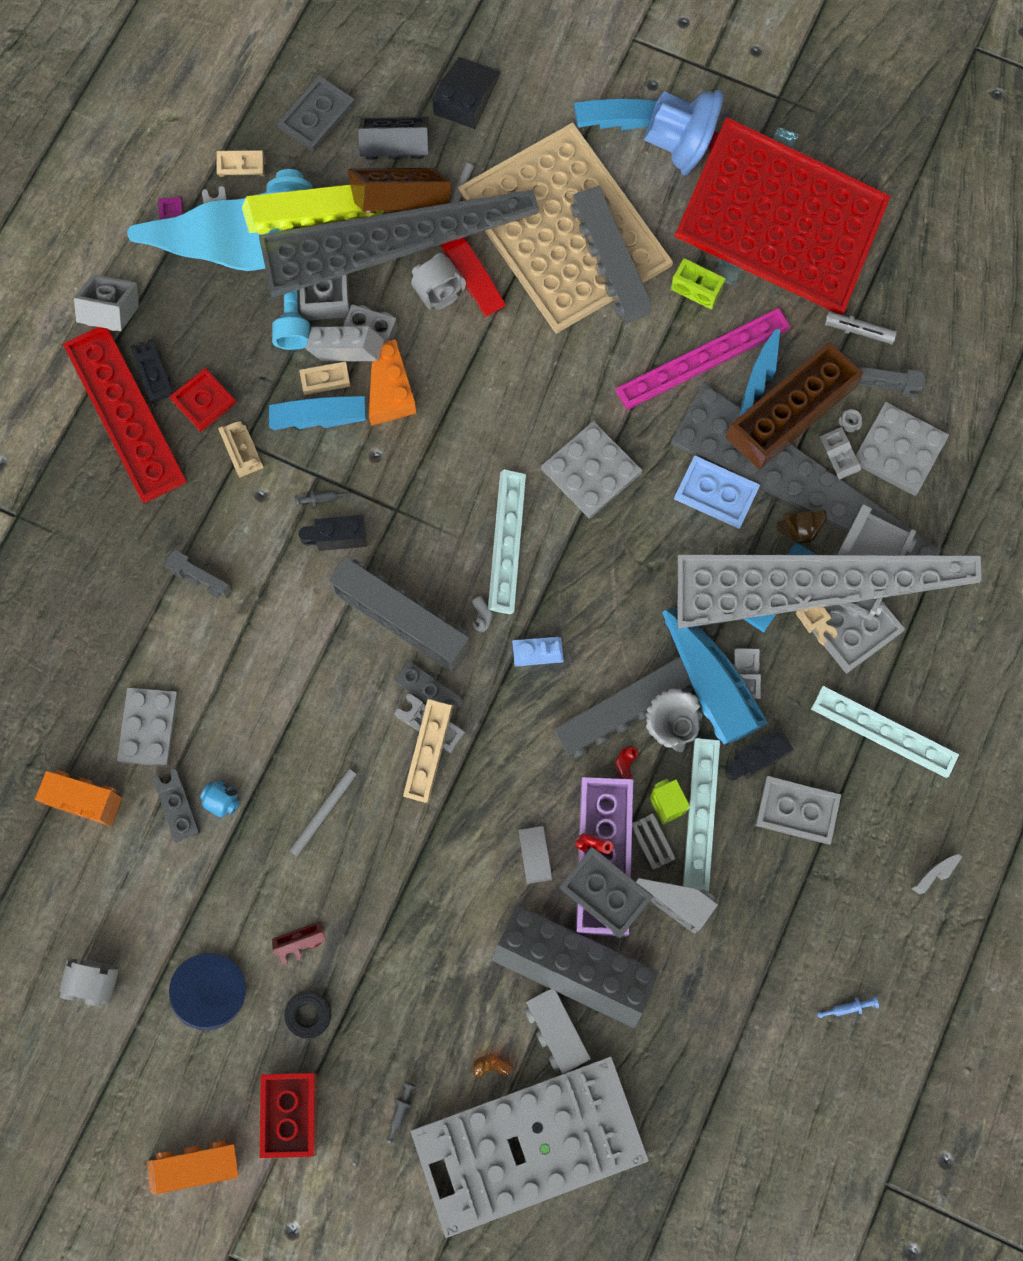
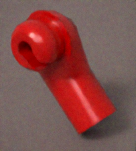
(624, 761)
(586, 840)

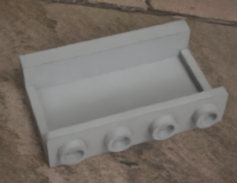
(874, 537)

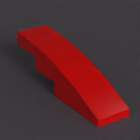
(477, 280)

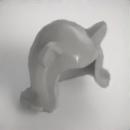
(674, 718)

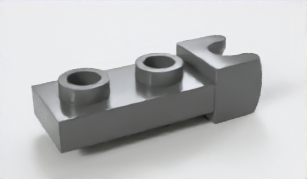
(908, 383)
(182, 566)
(424, 686)
(176, 806)

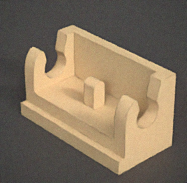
(240, 163)
(240, 448)

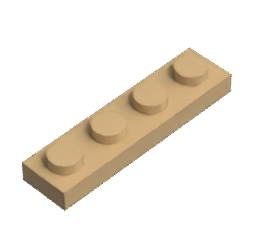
(428, 750)

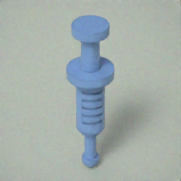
(850, 1007)

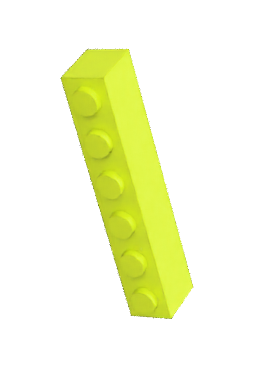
(301, 209)

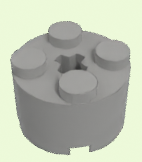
(437, 282)
(89, 981)

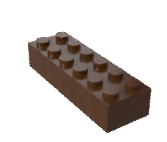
(794, 405)

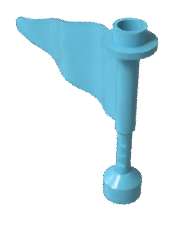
(221, 235)

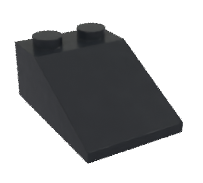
(464, 92)

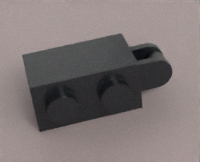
(335, 533)
(759, 756)

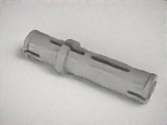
(833, 320)

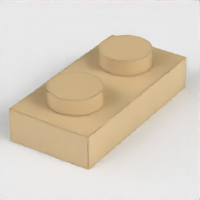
(324, 378)

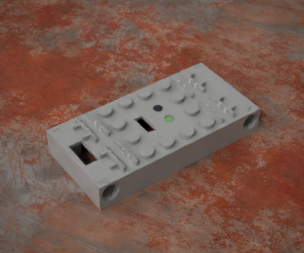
(569, 1132)

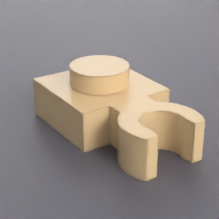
(817, 620)

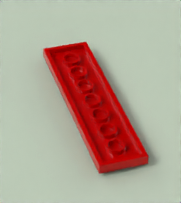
(124, 414)

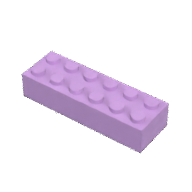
(608, 815)

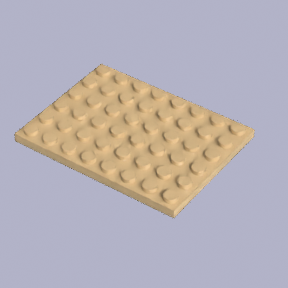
(548, 246)

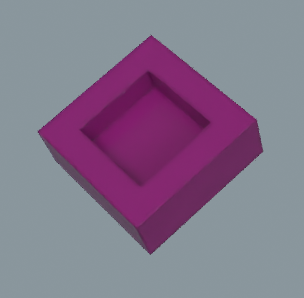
(170, 207)

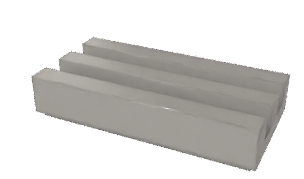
(670, 856)

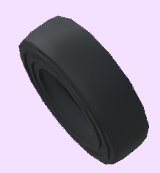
(292, 1009)

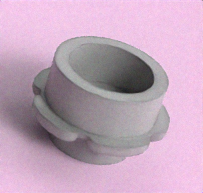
(852, 415)

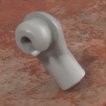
(484, 615)

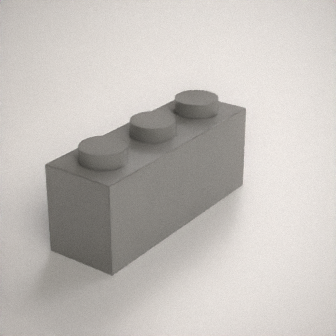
(344, 343)
(556, 1031)

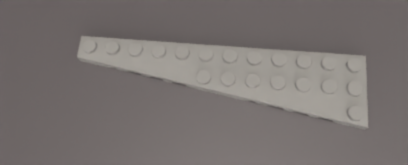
(761, 585)

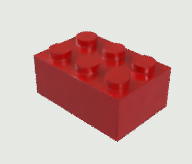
(288, 1115)

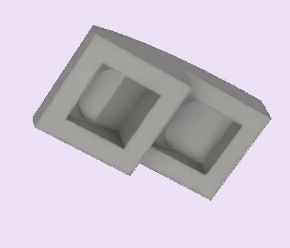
(840, 453)
(747, 665)
(535, 855)
(941, 870)

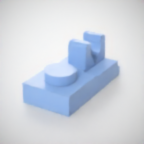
(537, 651)

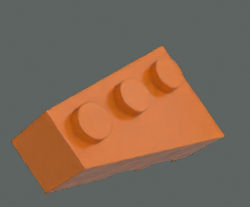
(389, 387)
(79, 797)
(192, 1167)

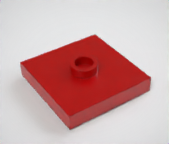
(203, 400)

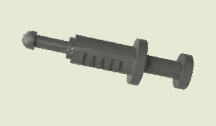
(320, 498)
(402, 1104)

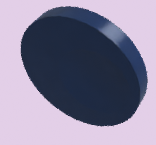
(207, 991)

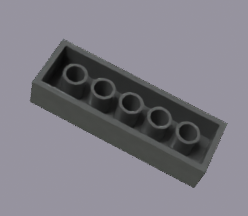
(399, 614)
(575, 966)

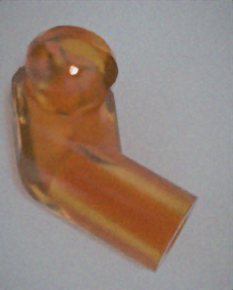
(489, 1063)

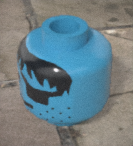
(220, 798)

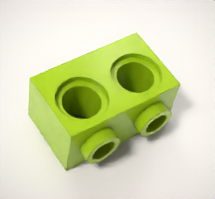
(697, 283)
(668, 801)

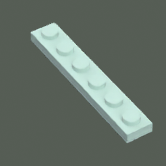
(506, 542)
(885, 732)
(701, 814)

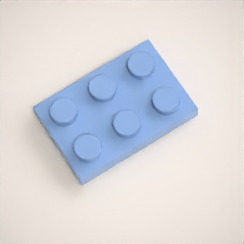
(717, 492)

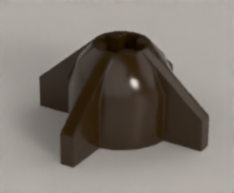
(802, 526)

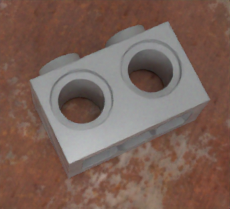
(373, 320)

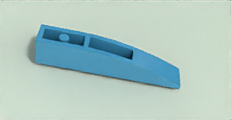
(716, 683)

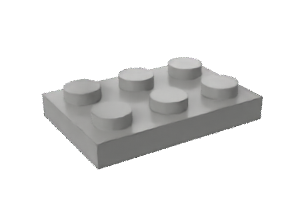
(147, 727)
(798, 810)

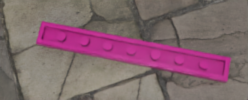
(701, 359)

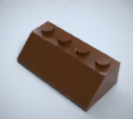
(398, 188)

